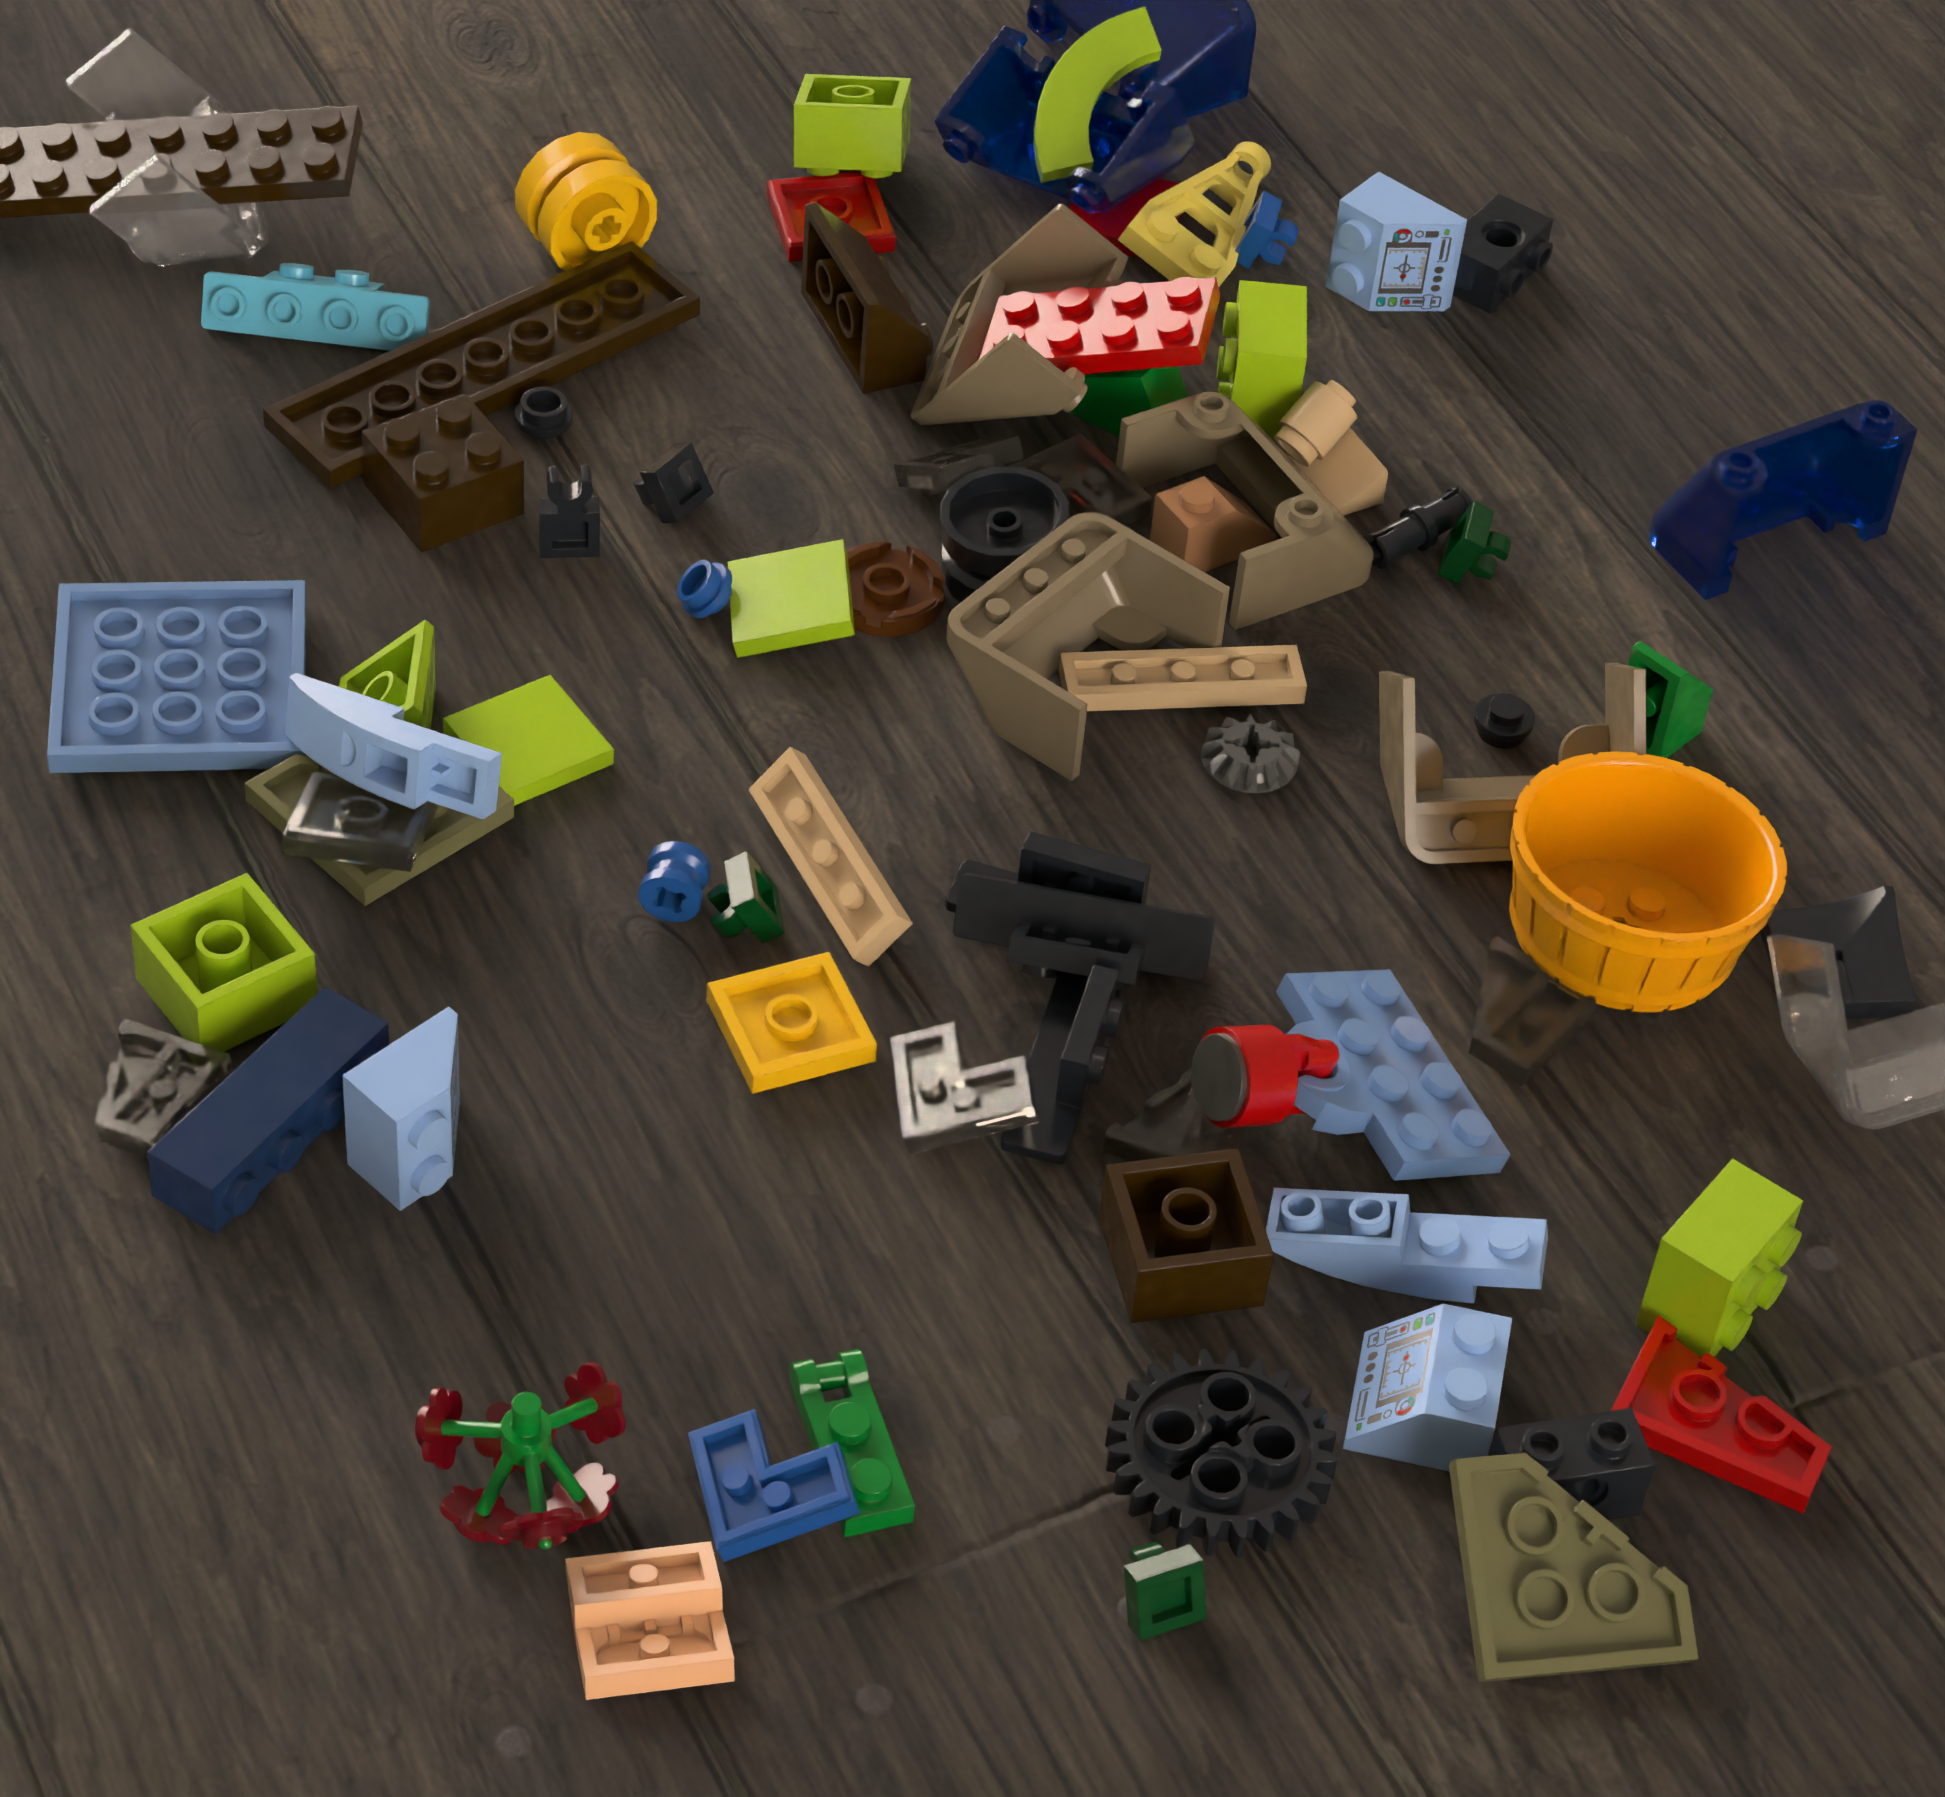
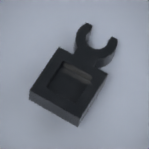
(569, 517)

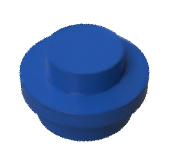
(705, 588)

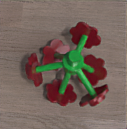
(522, 1438)

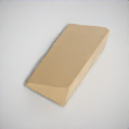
(1349, 475)

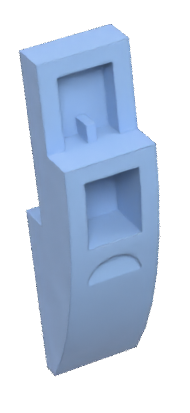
(388, 756)
(1389, 1248)

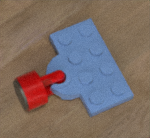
(1355, 1067)

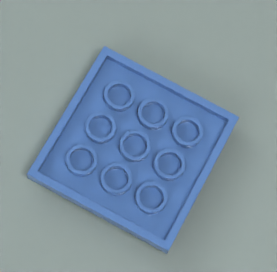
(174, 675)

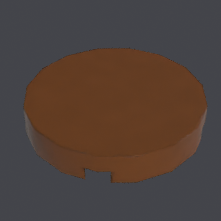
(894, 589)

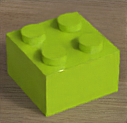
(852, 124)
(1265, 351)
(224, 964)
(1722, 1260)

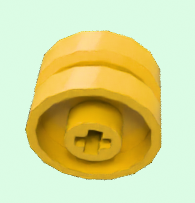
(584, 199)

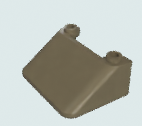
(1013, 376)

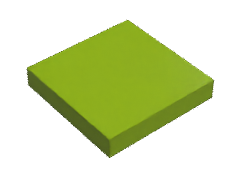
(791, 598)
(540, 738)

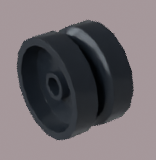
(993, 521)

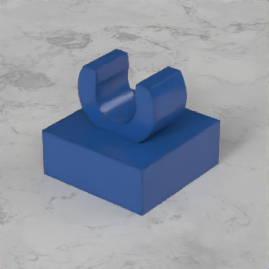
(1262, 229)

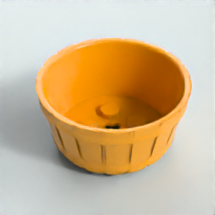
(1647, 848)

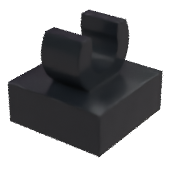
(674, 483)

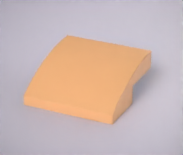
(649, 1620)

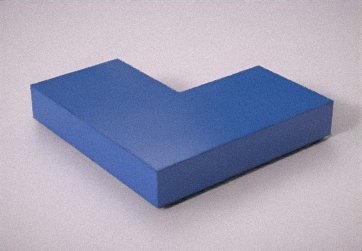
(761, 1502)

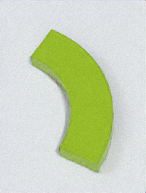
(1078, 82)

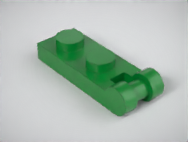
(861, 1434)

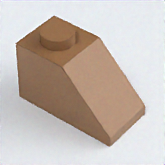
(1206, 524)

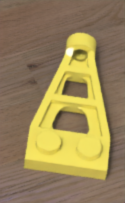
(1175, 250)

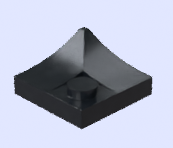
(1866, 950)

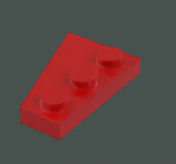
(1716, 1426)

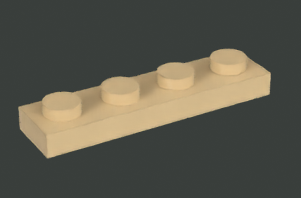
(1184, 677)
(830, 857)

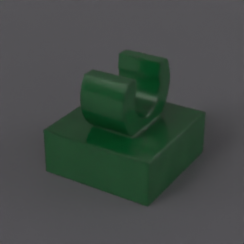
(1469, 543)
(747, 900)
(1164, 1589)

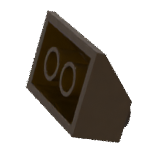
(861, 305)

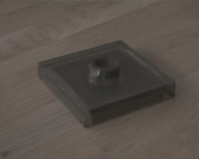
(355, 826)

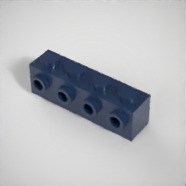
(264, 1112)

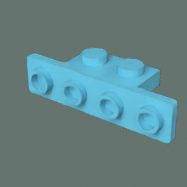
(313, 307)

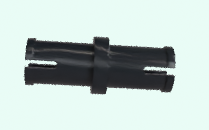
(1418, 527)

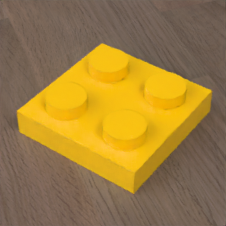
(791, 1022)

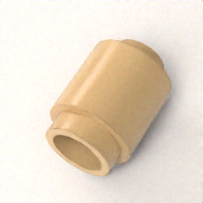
(1316, 422)

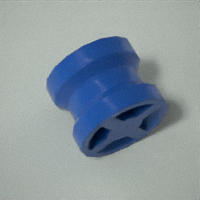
(674, 881)

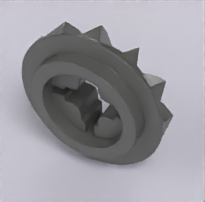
(1229, 765)

